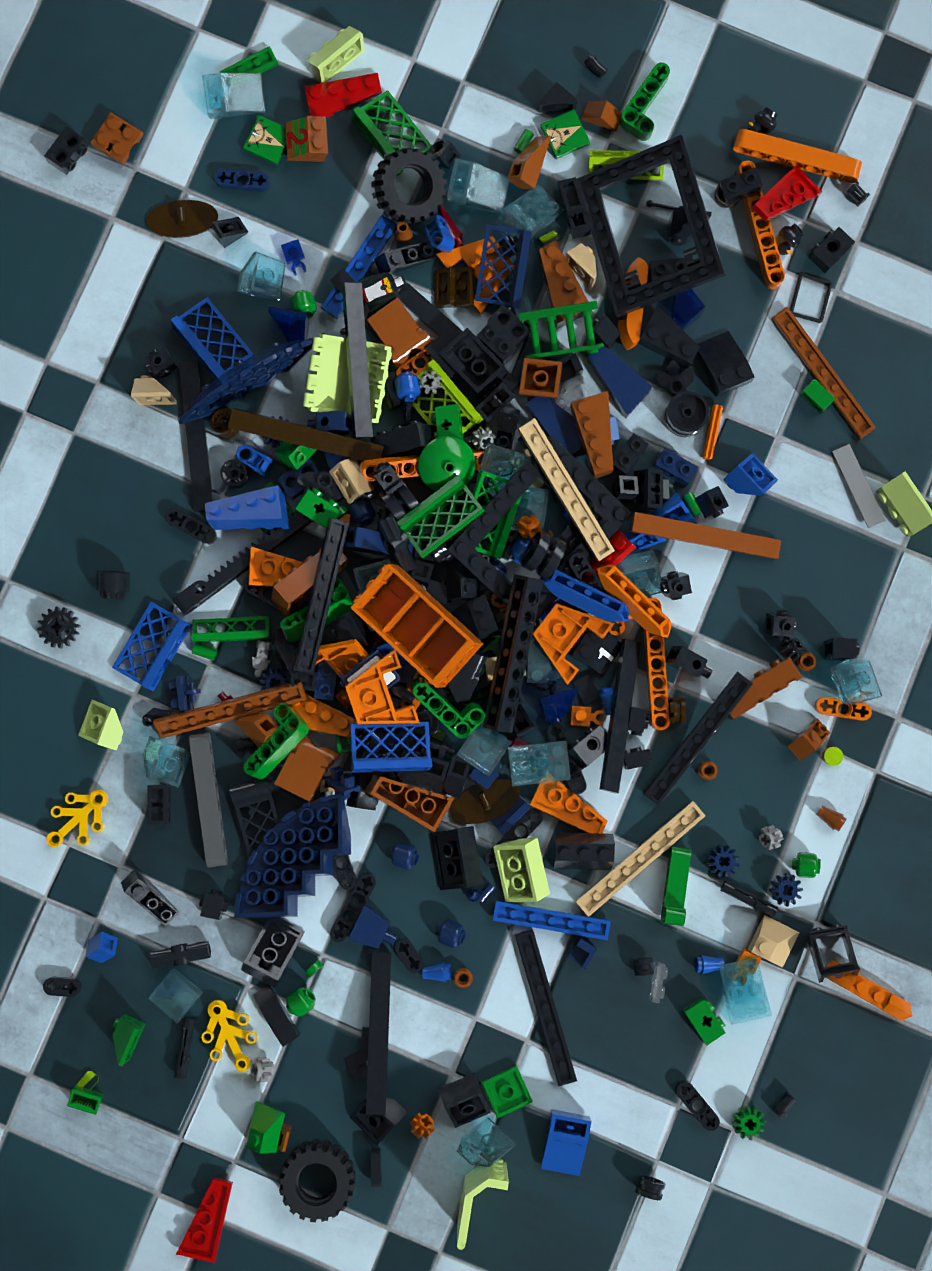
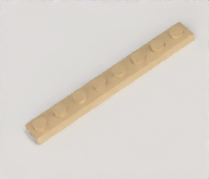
(565, 489)
(640, 858)

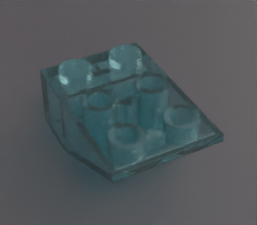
(233, 94)
(477, 186)
(531, 212)
(539, 763)
(744, 991)

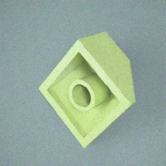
(102, 726)

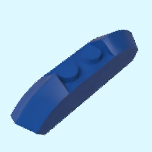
(586, 597)

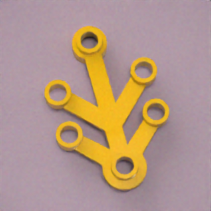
(80, 816)
(228, 1032)

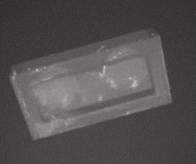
(657, 990)

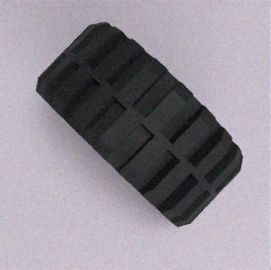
(432, 181)
(311, 1206)

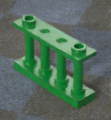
(568, 313)

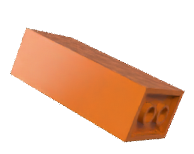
(416, 625)

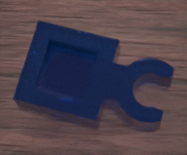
(293, 254)

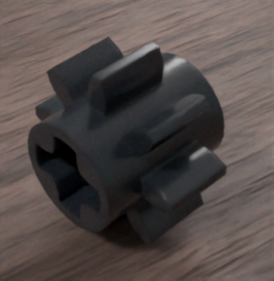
(504, 246)
(791, 648)

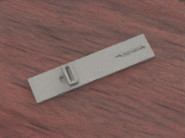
(858, 486)

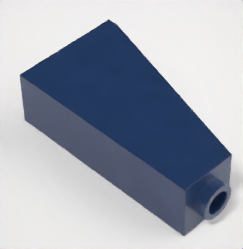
(620, 380)
(555, 422)
(367, 541)

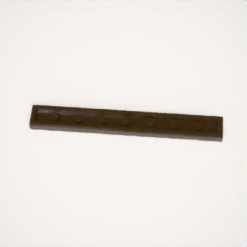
(304, 435)

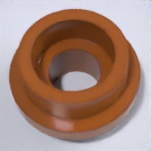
(812, 661)
(714, 770)
(462, 984)

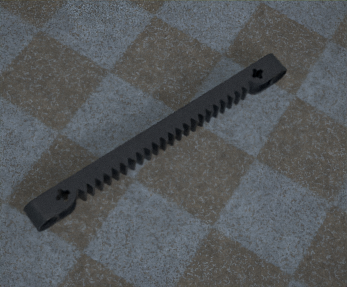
(190, 597)

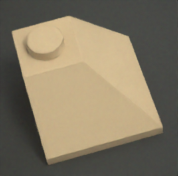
(582, 263)
(150, 392)
(773, 941)

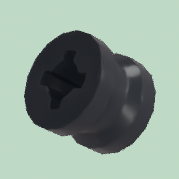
(643, 966)

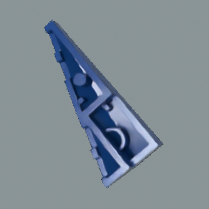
(674, 509)

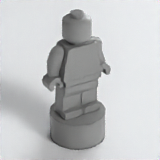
(260, 661)

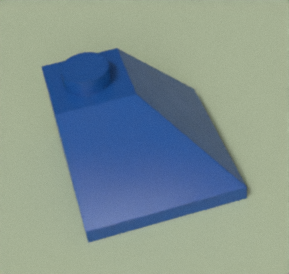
(750, 477)

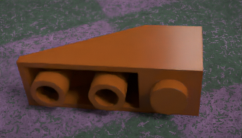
(527, 166)

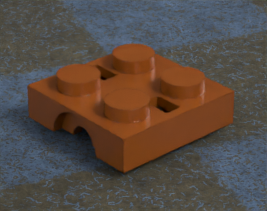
(120, 141)

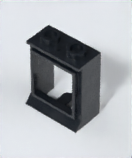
(836, 970)

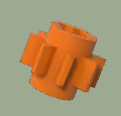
(528, 526)
(422, 1126)

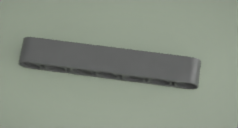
(208, 800)

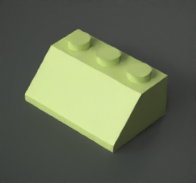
(336, 54)
(906, 504)
(521, 870)

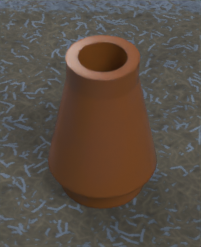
(403, 233)
(832, 818)

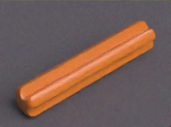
(712, 432)

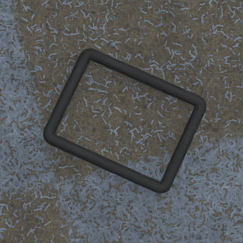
(825, 301)

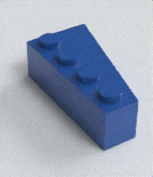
(249, 510)

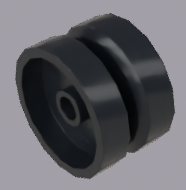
(697, 415)
(400, 502)
(543, 553)

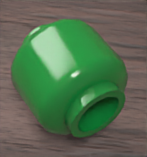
(303, 302)
(806, 865)
(300, 1001)

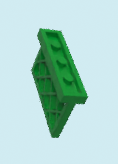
(376, 137)
(433, 507)
(503, 527)

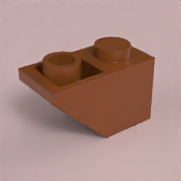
(257, 727)
(809, 739)

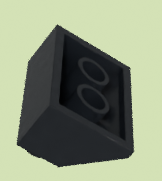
(584, 851)
(456, 858)

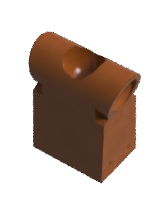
(397, 329)
(306, 769)

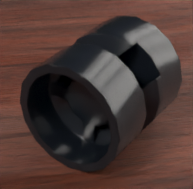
(434, 723)

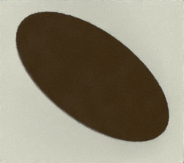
(181, 218)
(483, 804)

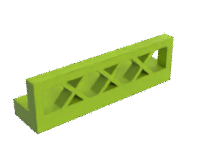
(607, 157)

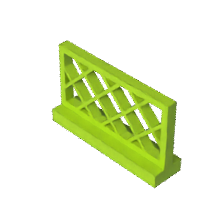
(451, 390)

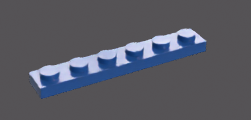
(362, 261)
(551, 920)

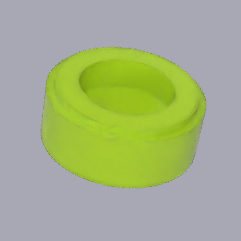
(832, 756)

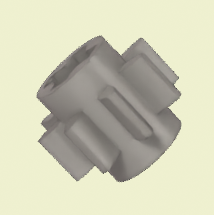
(435, 384)
(482, 438)
(770, 837)
(262, 1069)

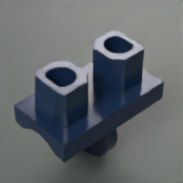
(185, 691)
(341, 783)

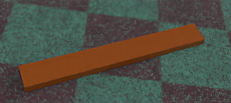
(823, 372)
(705, 535)
(229, 709)

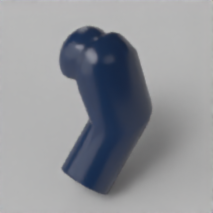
(480, 895)

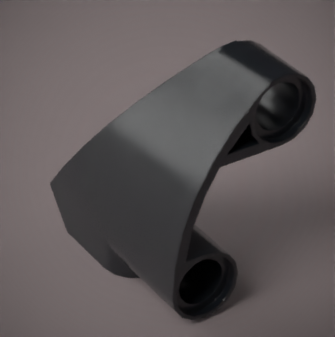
(467, 678)

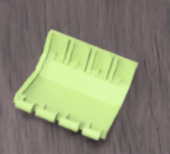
(330, 377)
(474, 1183)

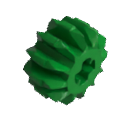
(745, 1130)

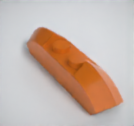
(631, 326)
(639, 606)
(873, 994)

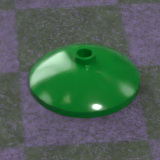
(439, 454)

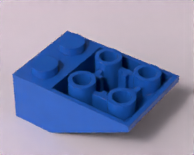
(566, 1142)

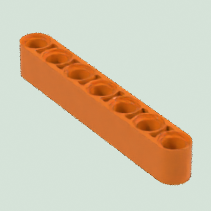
(793, 154)
(763, 234)
(399, 462)
(660, 673)

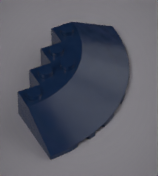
(245, 377)
(295, 853)

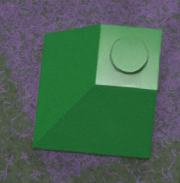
(126, 1037)
(265, 1129)

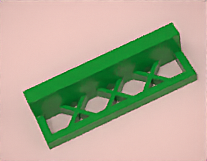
(231, 636)

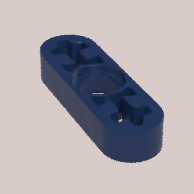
(227, 184)

